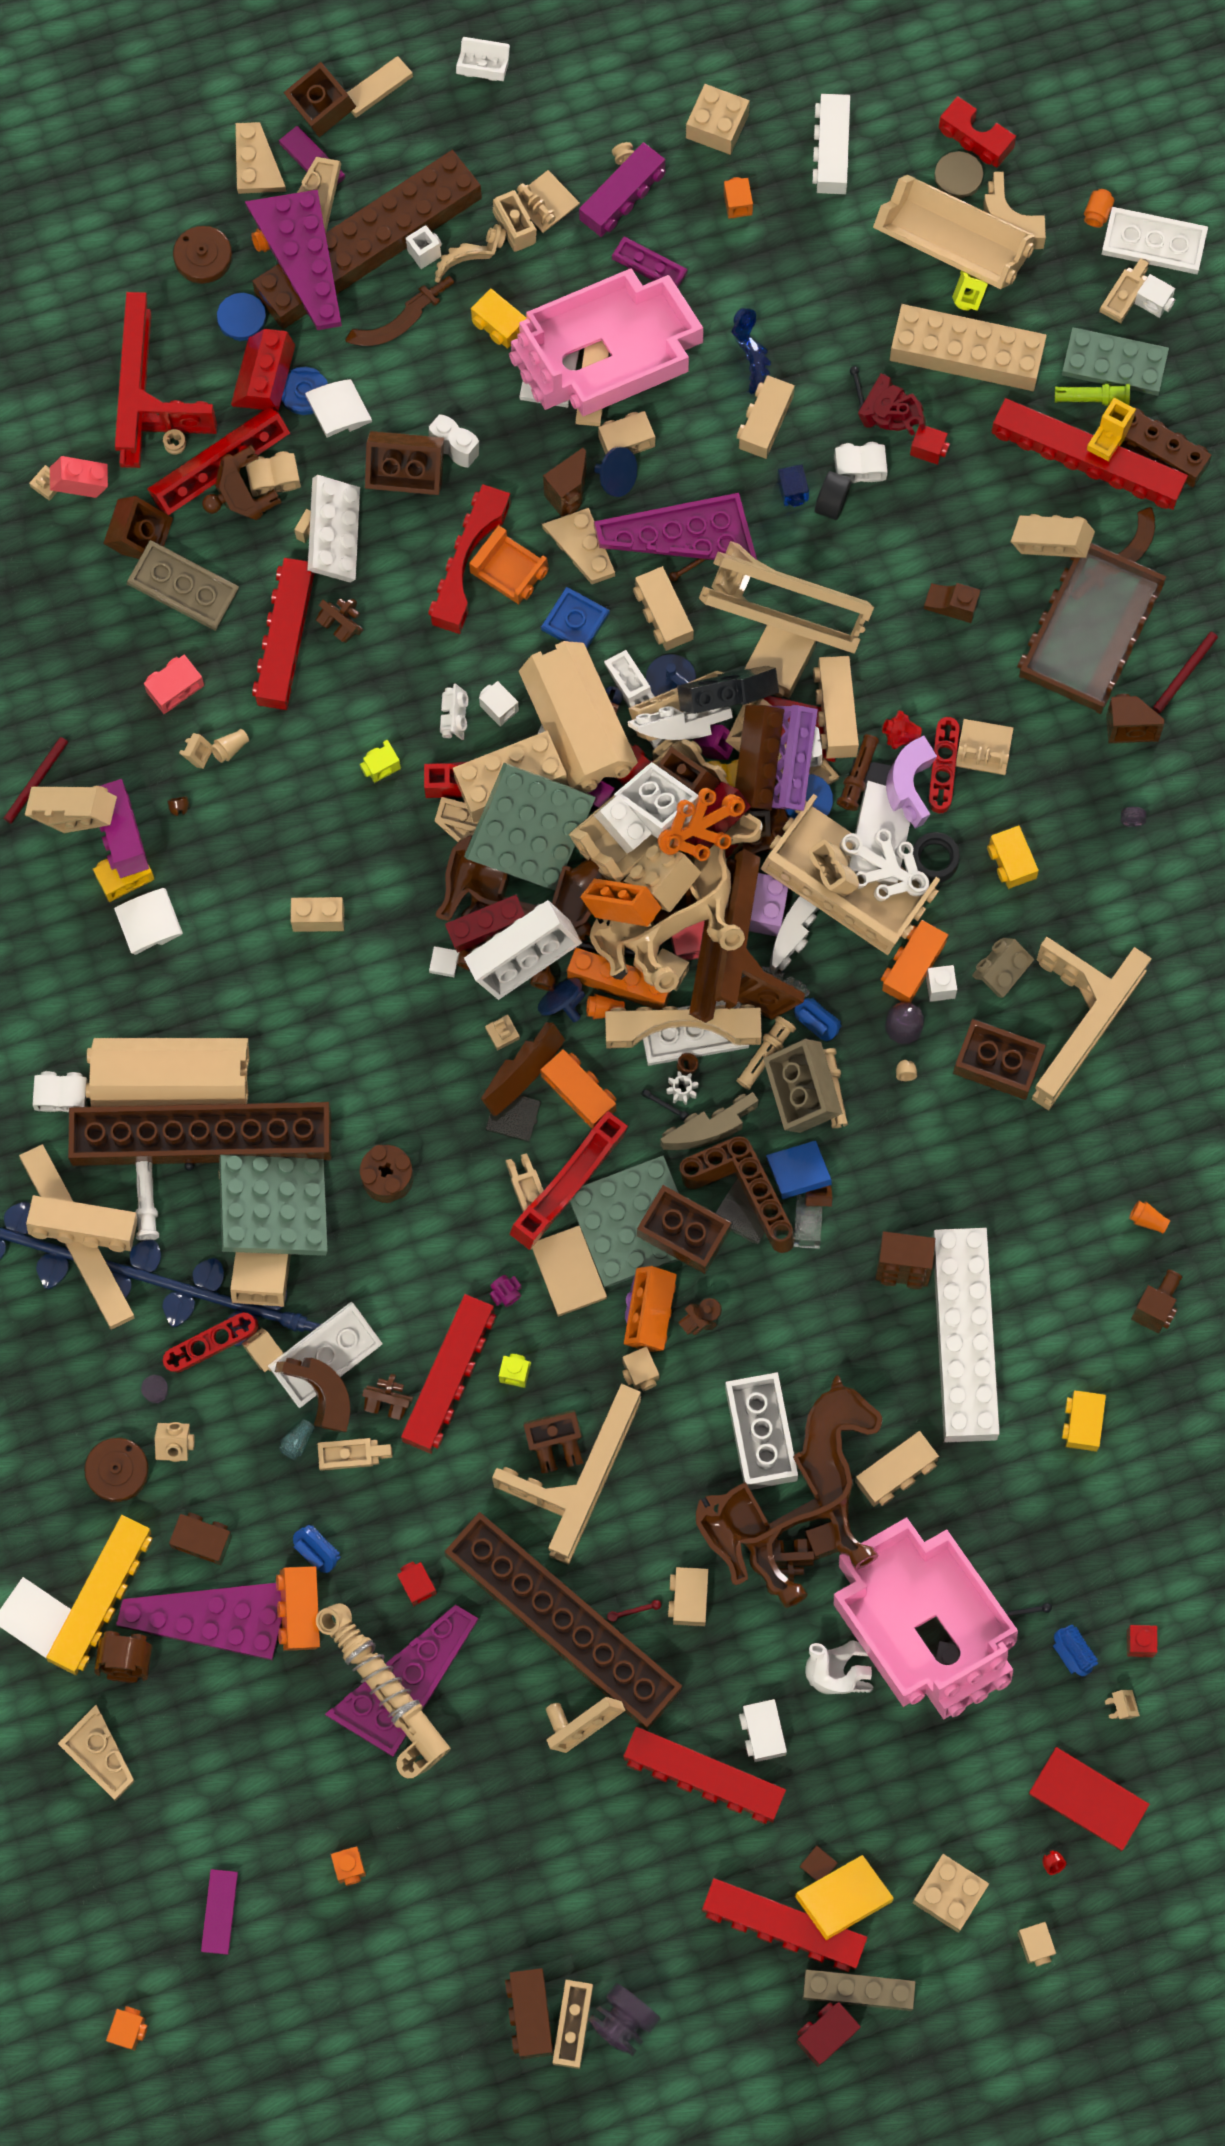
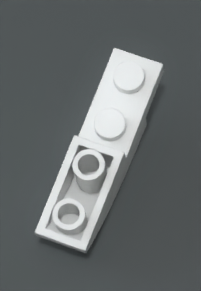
(678, 725)
(792, 933)

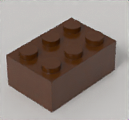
(404, 463)
(999, 1059)
(683, 1229)
(905, 1260)
(529, 2014)

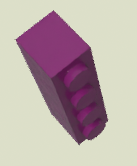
(622, 190)
(123, 835)

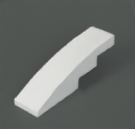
(630, 682)

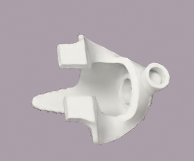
(826, 1668)

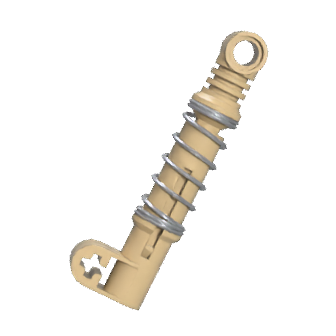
(405, 1711)

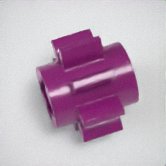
(505, 1290)

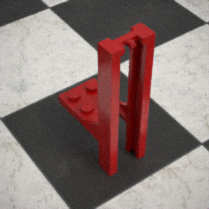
(138, 409)

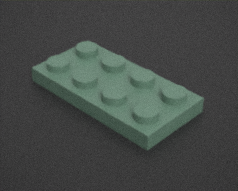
(1115, 361)

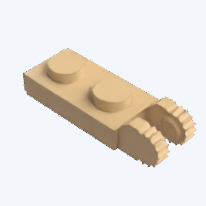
(527, 1185)

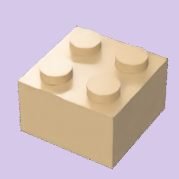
(717, 119)
(664, 875)
(950, 1893)

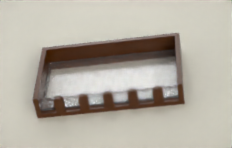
(1091, 627)

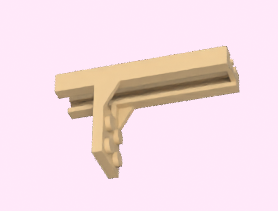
(733, 576)
(1104, 1000)
(577, 1501)

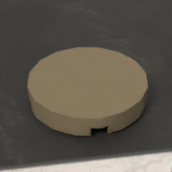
(958, 174)

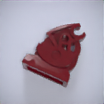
(891, 408)

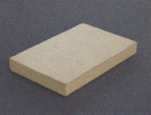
(568, 1271)

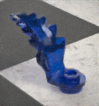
(743, 323)

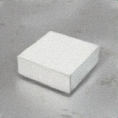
(443, 962)

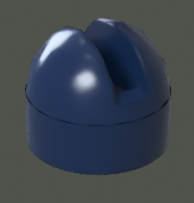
(618, 697)

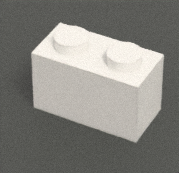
(622, 824)
(763, 1730)

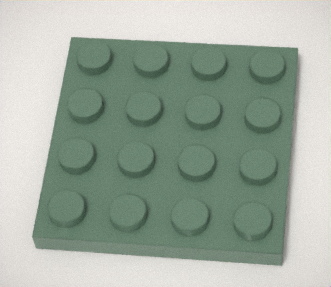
(528, 826)
(272, 1205)
(610, 1218)

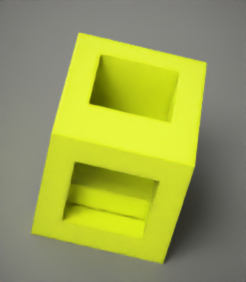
(970, 299)
(380, 762)
(514, 1370)

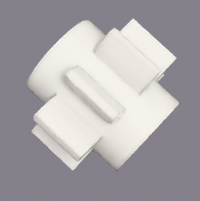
(676, 1091)

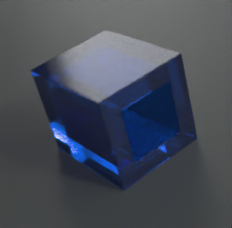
(793, 485)

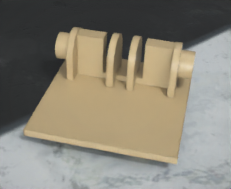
(546, 200)
(984, 747)

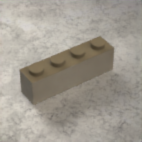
(858, 1990)

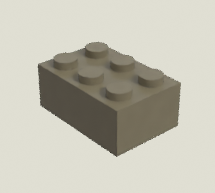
(802, 1086)

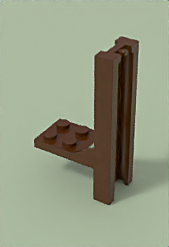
(721, 970)

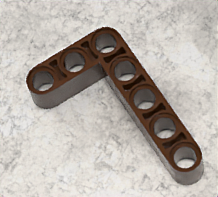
(751, 1185)

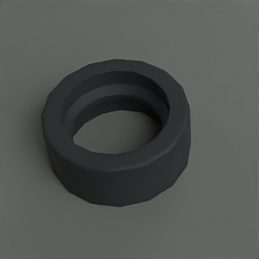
(938, 839)

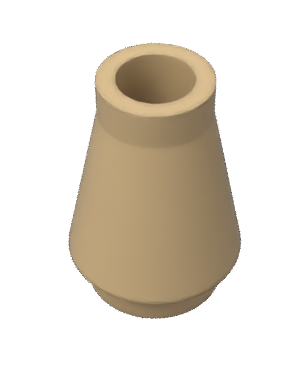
(229, 745)

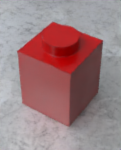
(929, 445)
(416, 1583)
(1141, 1641)

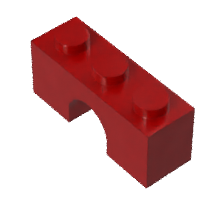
(990, 145)

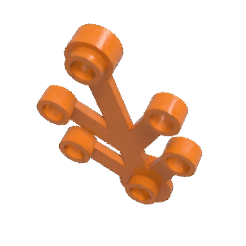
(698, 825)

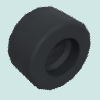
(833, 495)

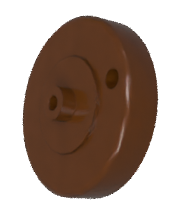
(202, 254)
(116, 1469)

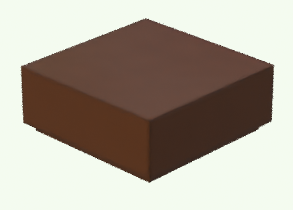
(819, 1197)
(818, 1864)

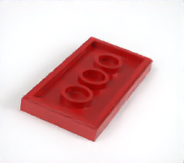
(1089, 1799)

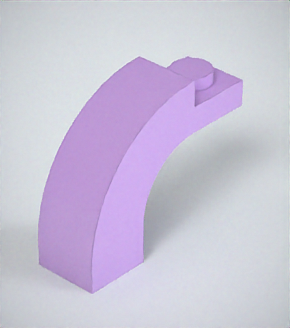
(900, 786)

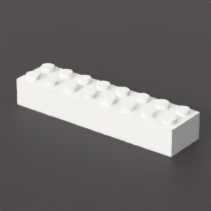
(965, 1335)

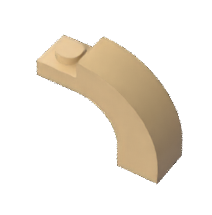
(997, 206)

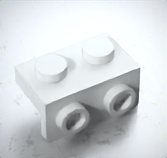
(483, 59)

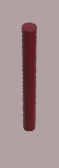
(1185, 672)
(35, 780)

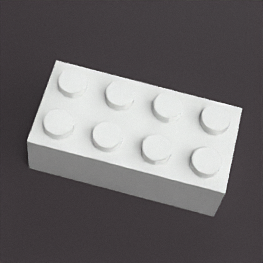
(522, 950)
(761, 1431)

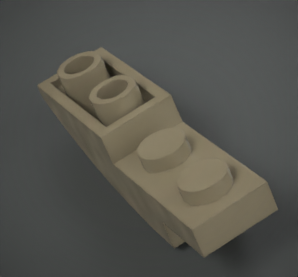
(702, 1131)

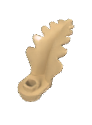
(495, 239)

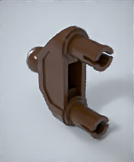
(234, 491)

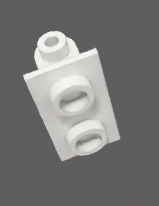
(454, 701)

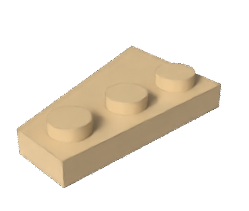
(255, 162)
(322, 177)
(579, 541)
(98, 1754)

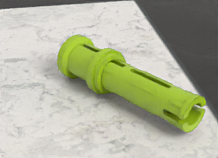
(1093, 394)

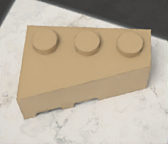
(71, 807)

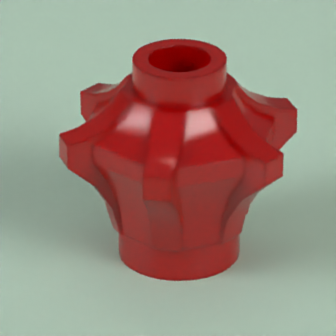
(900, 730)

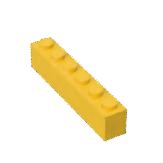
(99, 1595)

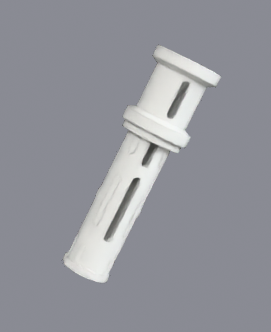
(146, 1212)

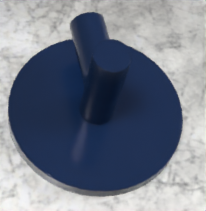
(617, 471)
(668, 672)
(565, 996)

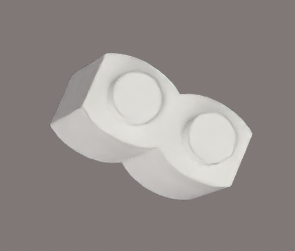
(458, 442)
(861, 462)
(59, 1093)

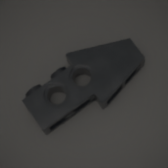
(728, 689)

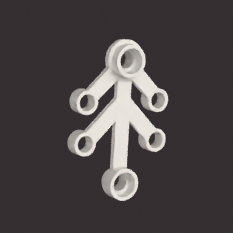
(887, 867)

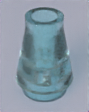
(296, 1440)

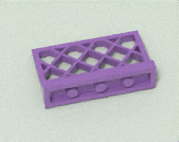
(795, 757)

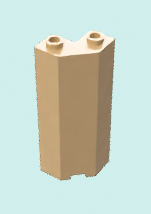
(955, 232)
(577, 715)
(597, 843)
(167, 1071)

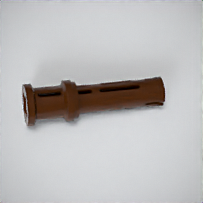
(855, 782)

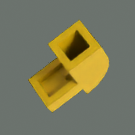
(1112, 430)

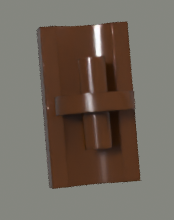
(348, 626)
(701, 1316)
(375, 1396)
(800, 1557)

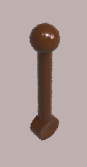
(675, 575)

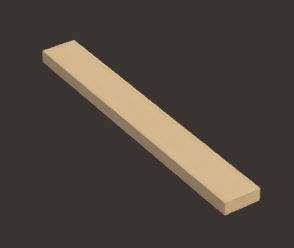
(88, 1259)

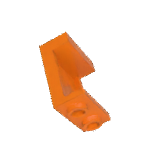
(508, 566)

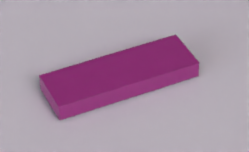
(303, 149)
(647, 262)
(219, 1912)

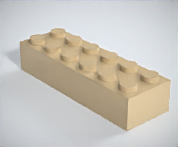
(967, 347)

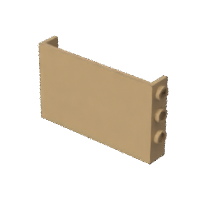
(873, 920)

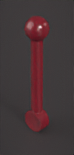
(613, 1616)

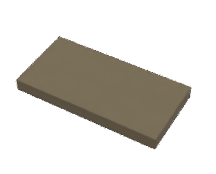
(182, 585)

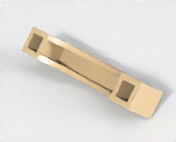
(628, 1028)

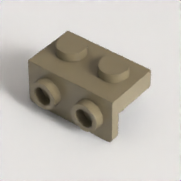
(1003, 966)

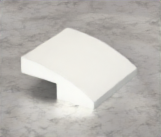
(338, 407)
(148, 920)

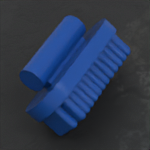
(817, 1019)
(316, 1549)
(1074, 1651)

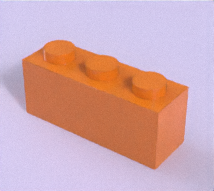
(621, 902)
(913, 961)
(578, 1088)
(650, 1308)
(298, 1608)

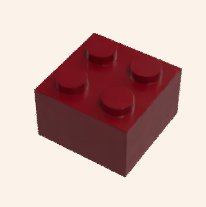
(827, 2034)

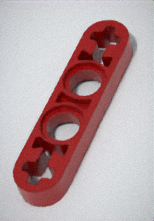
(946, 765)
(209, 1339)

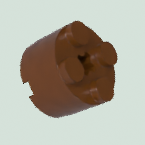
(392, 1186)
(123, 1657)

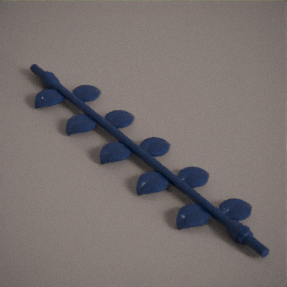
(145, 1260)

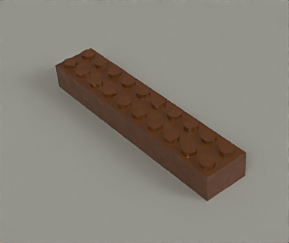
(379, 232)
(198, 1132)
(563, 1620)

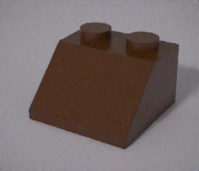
(566, 483)
(134, 525)
(1132, 721)

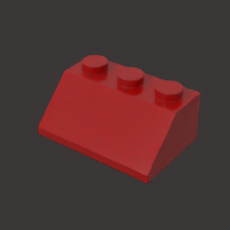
(264, 370)

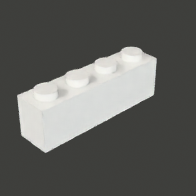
(833, 143)

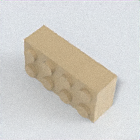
(479, 775)

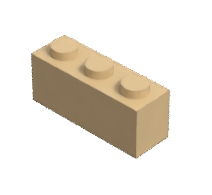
(765, 416)
(1052, 536)
(663, 609)
(897, 1469)
(572, 2024)

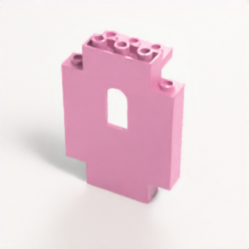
(638, 324)
(908, 1588)

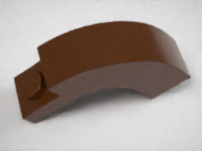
(331, 1392)

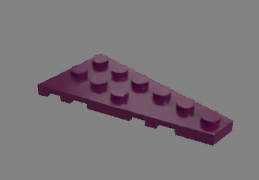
(299, 243)
(682, 530)
(224, 1618)
(421, 1670)

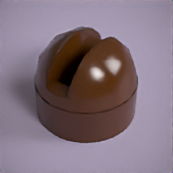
(178, 803)
(582, 931)
(692, 1063)

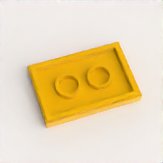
(844, 1897)

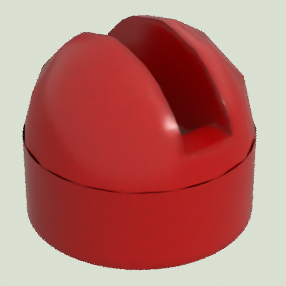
(1053, 1863)

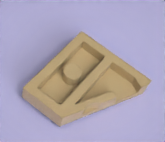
(455, 819)

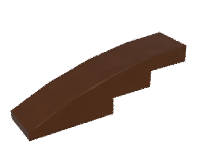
(519, 1073)

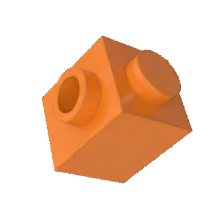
(348, 1866)
(127, 2028)

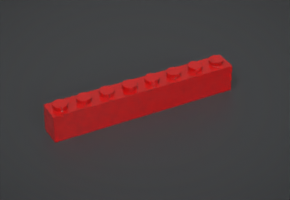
(1069, 446)

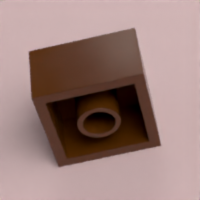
(320, 99)

